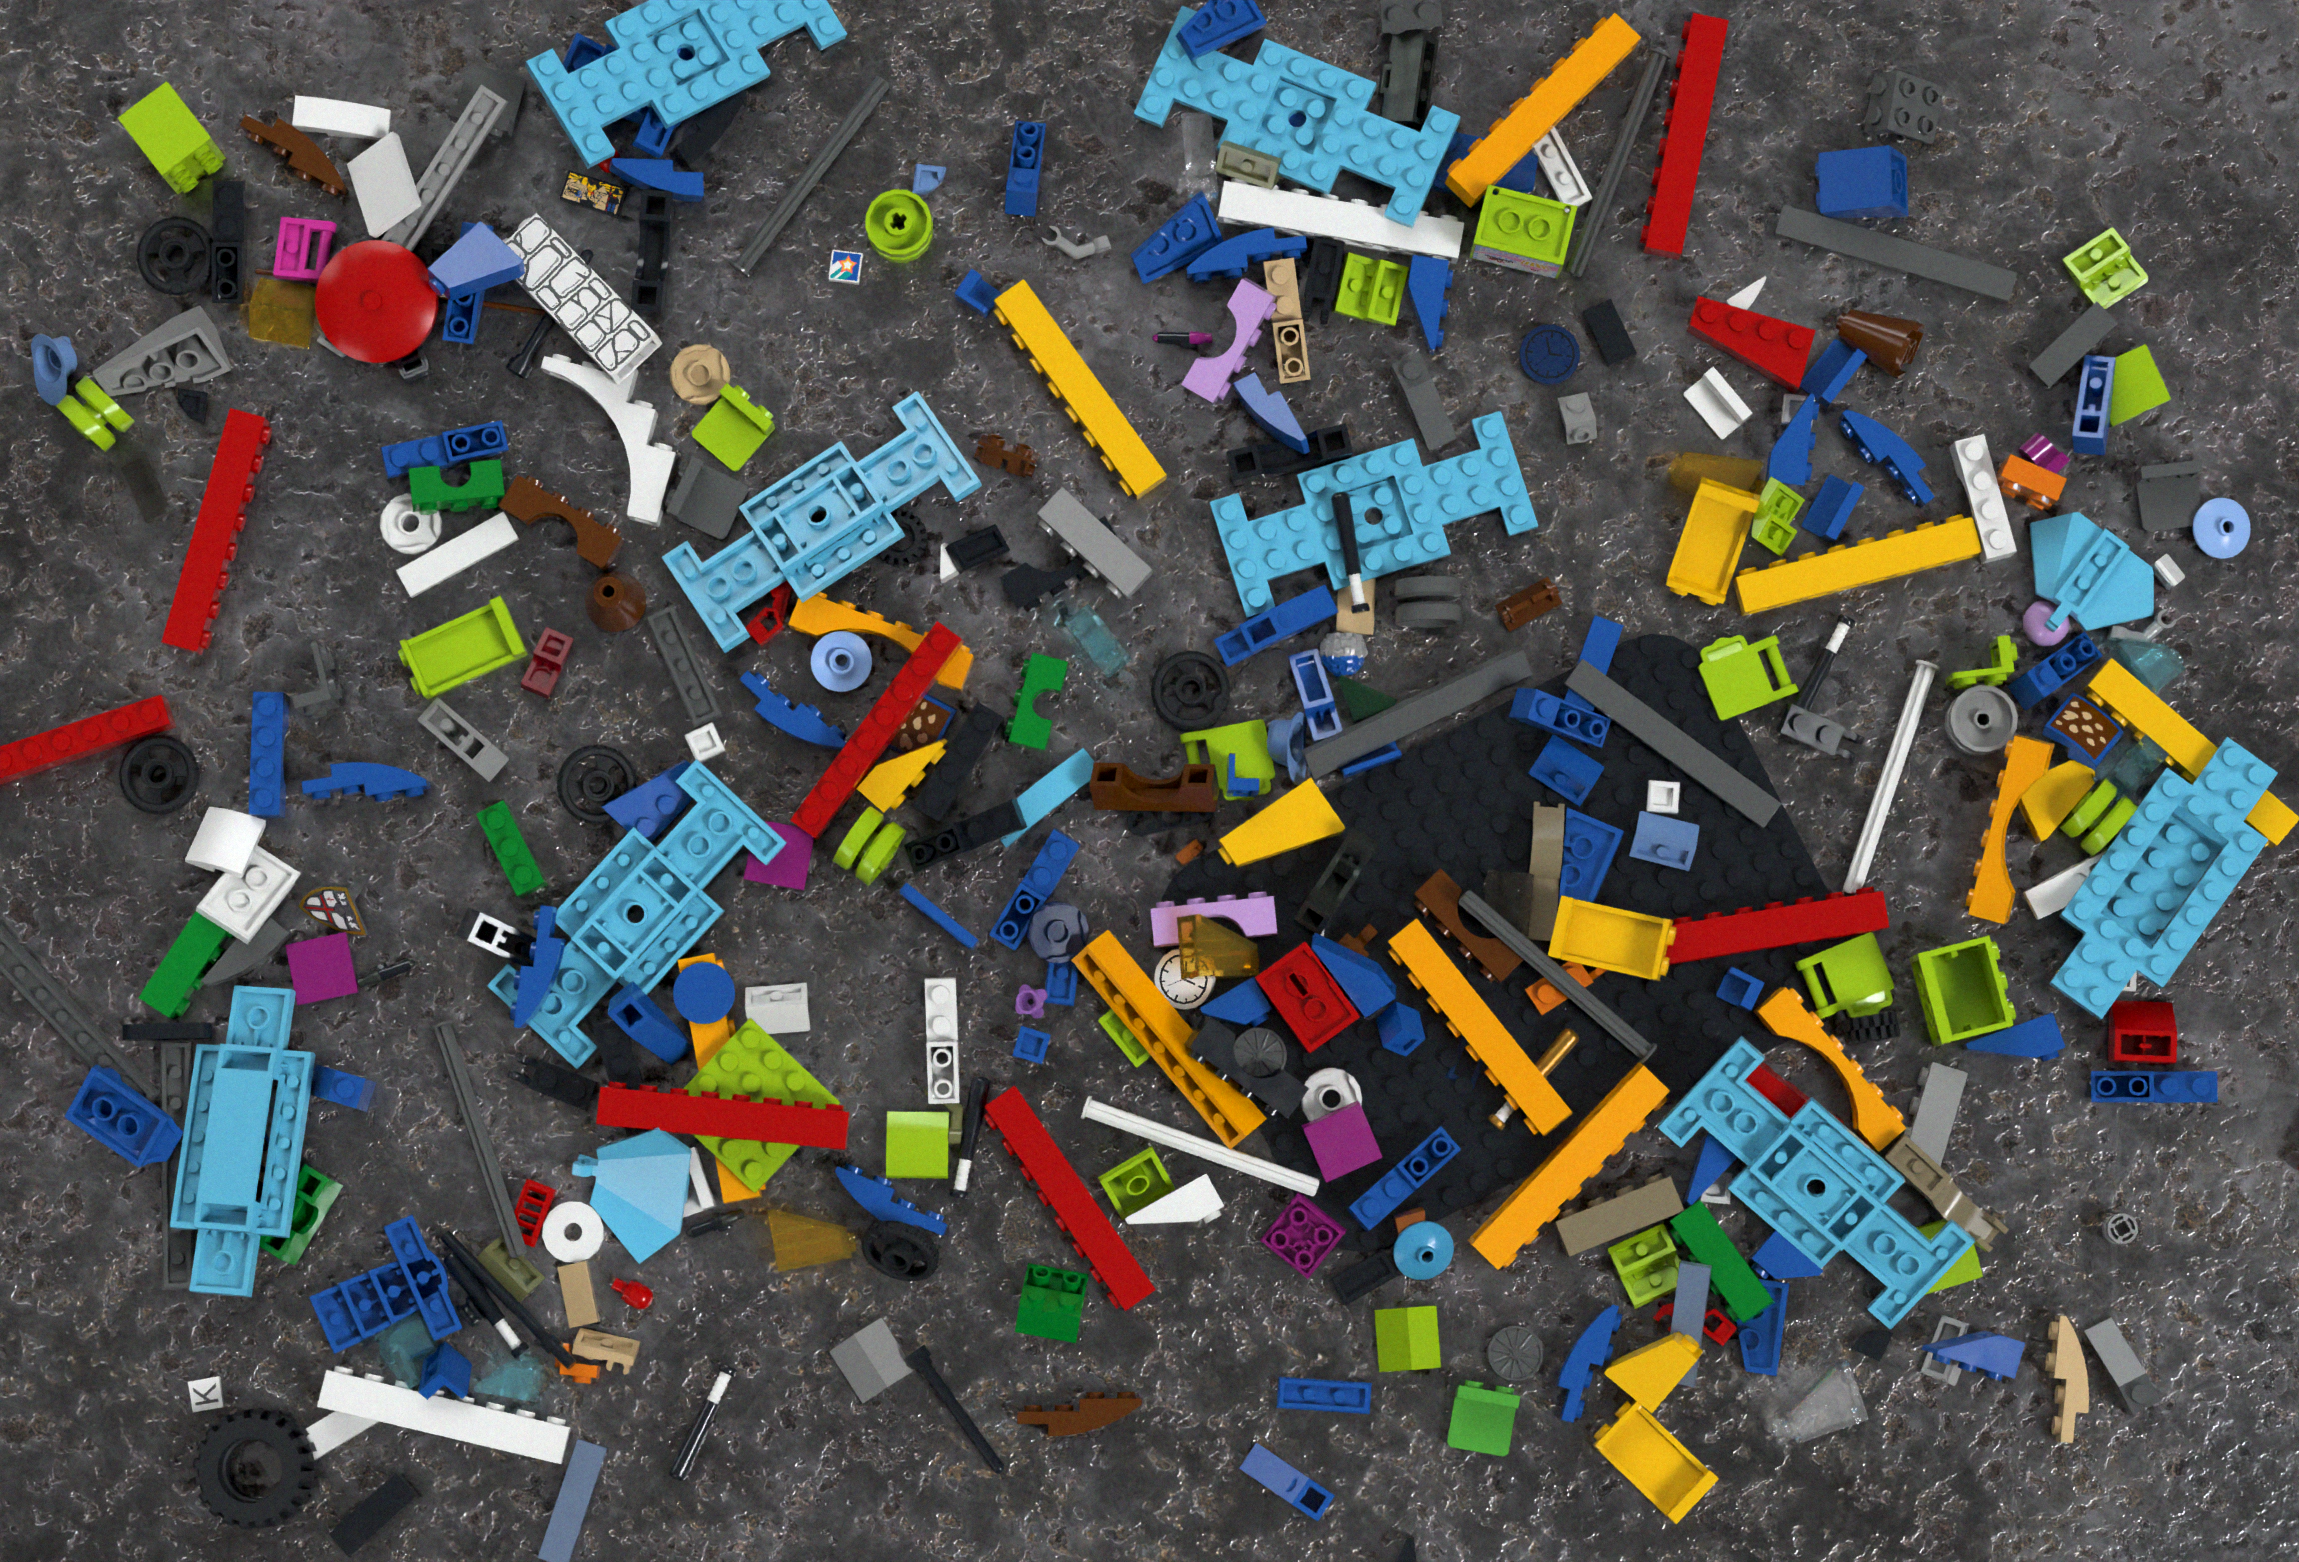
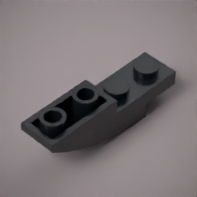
(229, 242)
(965, 836)

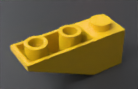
(892, 777)

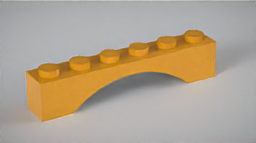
(820, 617)
(1993, 889)
(1870, 1115)

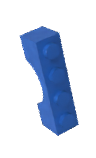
(268, 734)

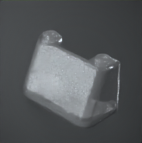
(1820, 1404)

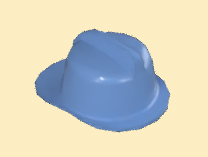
(53, 364)
(1285, 743)

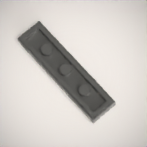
(684, 666)

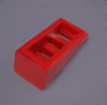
(546, 1205)

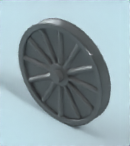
(1260, 1051)
(1515, 1353)

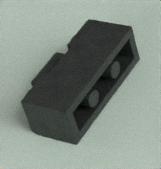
(1409, 78)

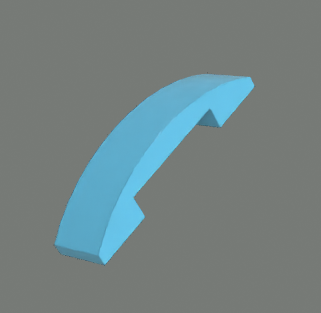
(1053, 790)

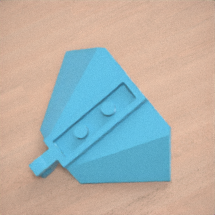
(2089, 574)
(640, 1188)

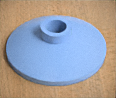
(2209, 529)
(845, 676)

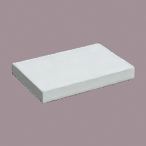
(384, 184)
(247, 902)

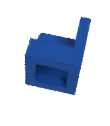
(977, 294)
(1739, 989)
(1400, 1029)
(1031, 1045)

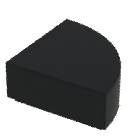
(194, 404)
(1873, 1344)

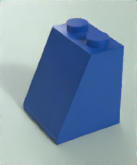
(1862, 183)

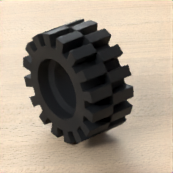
(917, 546)
(1871, 1028)

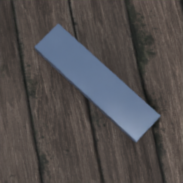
(1691, 1307)
(572, 1502)

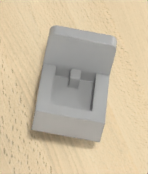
(1577, 418)

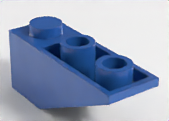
(1025, 168)
(1426, 292)
(1789, 454)
(2054, 671)
(1559, 717)
(1359, 976)
(648, 1024)
(1982, 1350)
(1287, 1482)

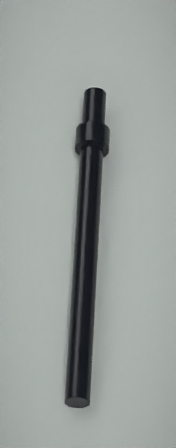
(549, 1341)

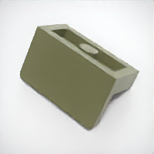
(1248, 165)
(513, 1273)

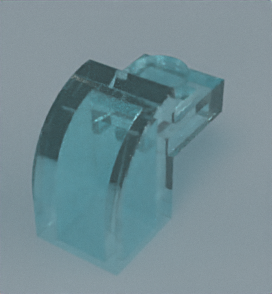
(1097, 641)
(2135, 766)
(404, 1344)

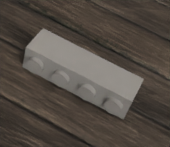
(1093, 543)
(1935, 1109)

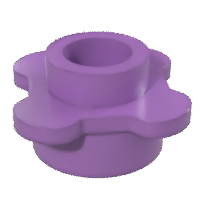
(1022, 1001)

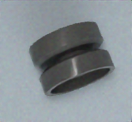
(1428, 601)

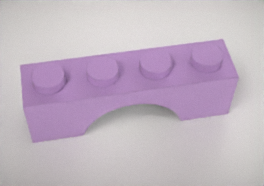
(1249, 306)
(1252, 915)

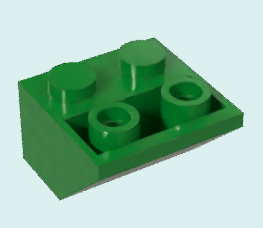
(1051, 1303)

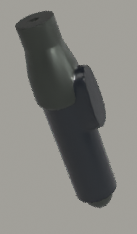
(382, 972)
(717, 1224)

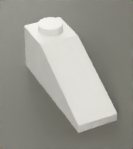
(1187, 1204)

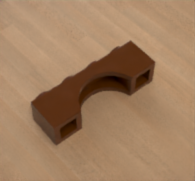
(529, 503)
(1118, 788)
(1440, 899)

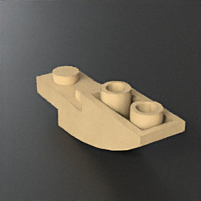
(1287, 321)
(2069, 1365)

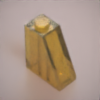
(1727, 470)
(1214, 951)
(807, 1241)

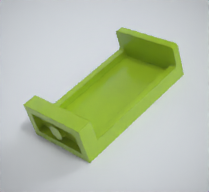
(462, 649)

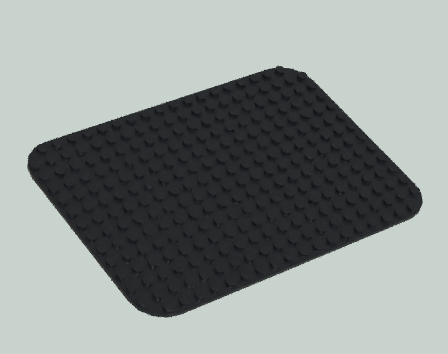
(1469, 810)

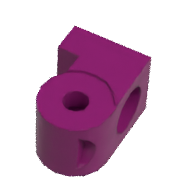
(2043, 454)

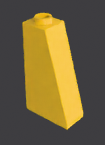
(1287, 824)

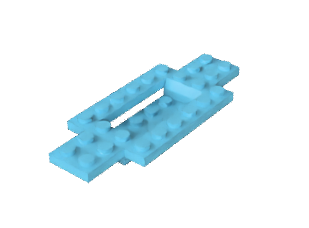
(2155, 869)
(227, 1140)

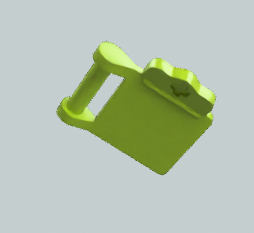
(1737, 676)
(1248, 743)
(1854, 975)

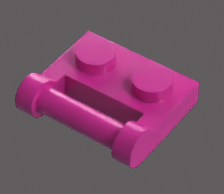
(294, 248)

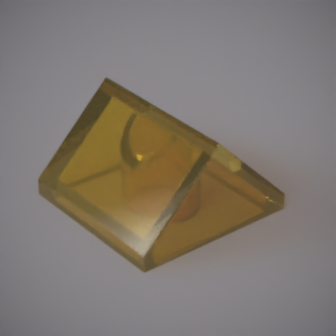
(282, 312)

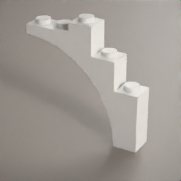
(649, 466)

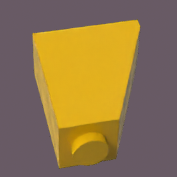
(2054, 797)
(1655, 1368)

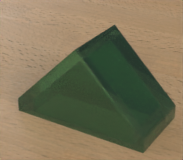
(1363, 701)

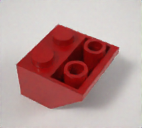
(2142, 1032)

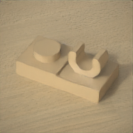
(605, 1346)

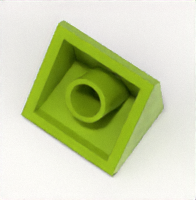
(1136, 1183)
(1407, 1338)

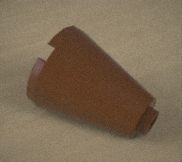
(1883, 338)
(620, 610)

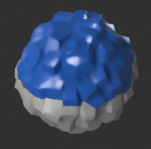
(1343, 653)

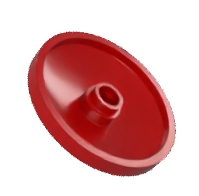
(376, 301)

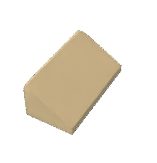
(1356, 623)
(578, 1294)

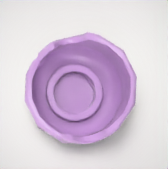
(2034, 623)

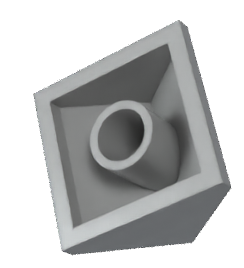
(871, 1360)

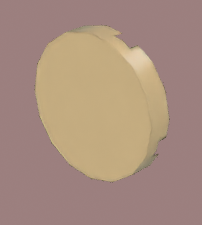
(699, 374)

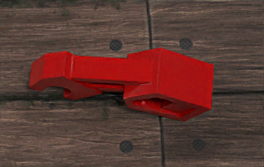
(781, 597)
(1720, 1335)

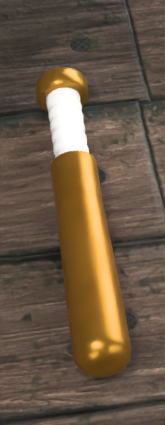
(1548, 1061)

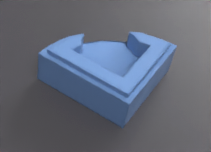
(927, 178)

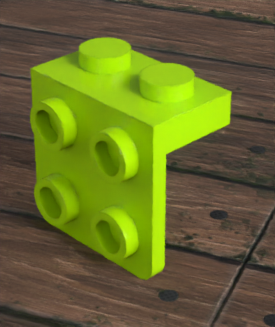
(734, 428)
(2002, 658)

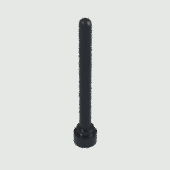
(521, 363)
(921, 1362)

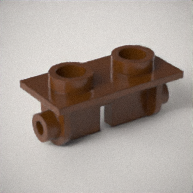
(1018, 457)
(1528, 604)

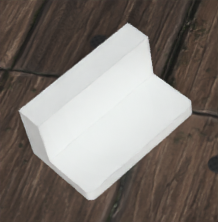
(1717, 404)
(778, 1007)
(699, 1192)

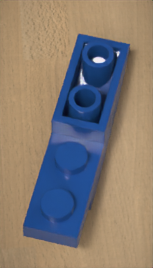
(1232, 255)
(465, 312)
(1881, 444)
(445, 450)
(1276, 625)
(801, 723)
(378, 779)
(1035, 888)
(537, 981)
(2154, 1087)
(1403, 1179)
(877, 1196)
(1589, 1348)

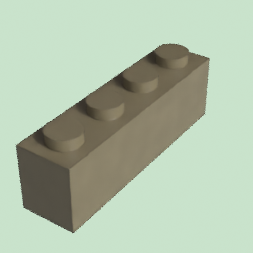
(1618, 1216)

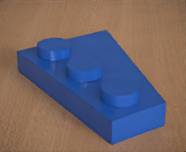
(1218, 25)
(1178, 240)
(651, 804)
(1586, 855)
(1763, 1334)

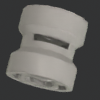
(2115, 1231)

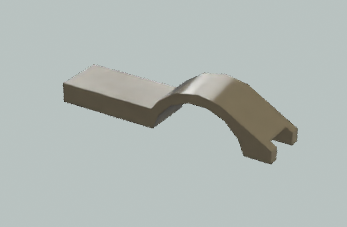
(1546, 868)
(1942, 1192)

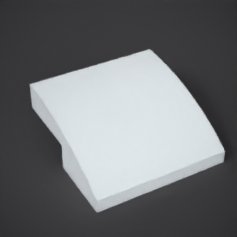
(226, 841)

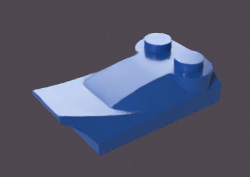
(1518, 179)
(123, 1119)

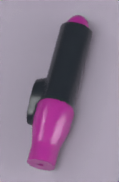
(1184, 339)

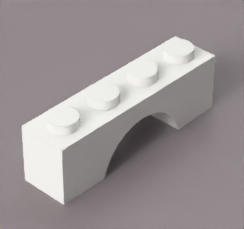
(1978, 477)

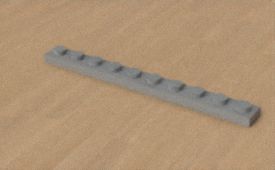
(444, 172)

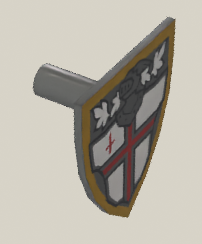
(335, 907)

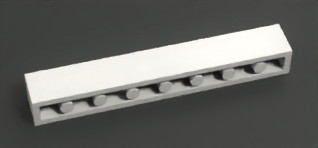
(1328, 218)
(444, 1416)

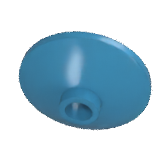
(1414, 1242)

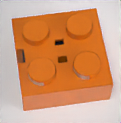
(2029, 482)

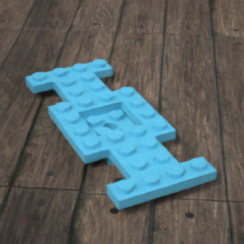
(651, 73)
(1334, 133)
(1411, 507)
(787, 538)
(663, 883)
(1785, 1159)

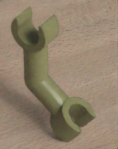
(956, 1120)

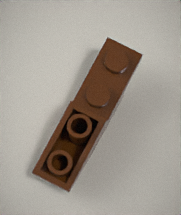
(306, 157)
(1093, 1413)

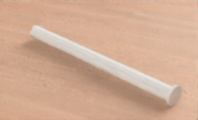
(1890, 776)
(1200, 1147)

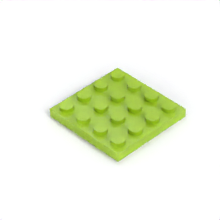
(757, 1068)

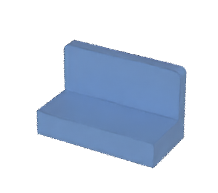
(1664, 840)

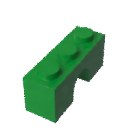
(432, 494)
(1041, 676)
(511, 849)
(312, 1201)

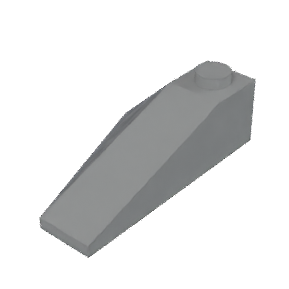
(172, 353)

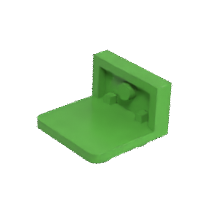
(1482, 1418)

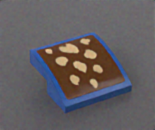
(924, 726)
(2084, 730)

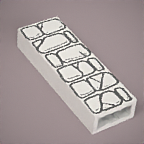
(581, 301)

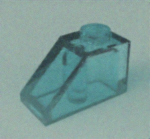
(2151, 662)
(515, 1379)

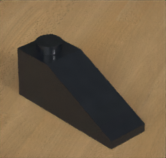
(496, 937)

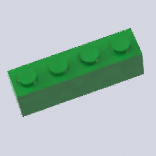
(185, 966)
(1729, 1270)

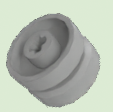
(1996, 711)

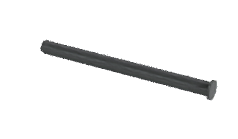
(1617, 161)
(810, 176)
(1557, 976)
(479, 1139)

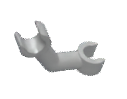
(1097, 245)
(2120, 633)

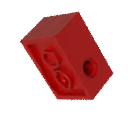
(1307, 998)

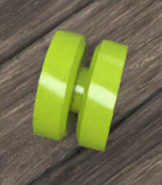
(895, 208)
(94, 414)
(2101, 819)
(873, 848)

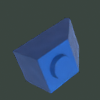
(1240, 1005)
(1781, 1259)

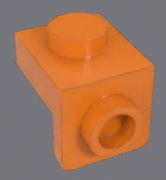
(581, 1372)

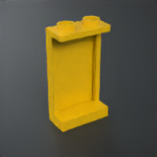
(1712, 541)
(1611, 938)
(1654, 1461)

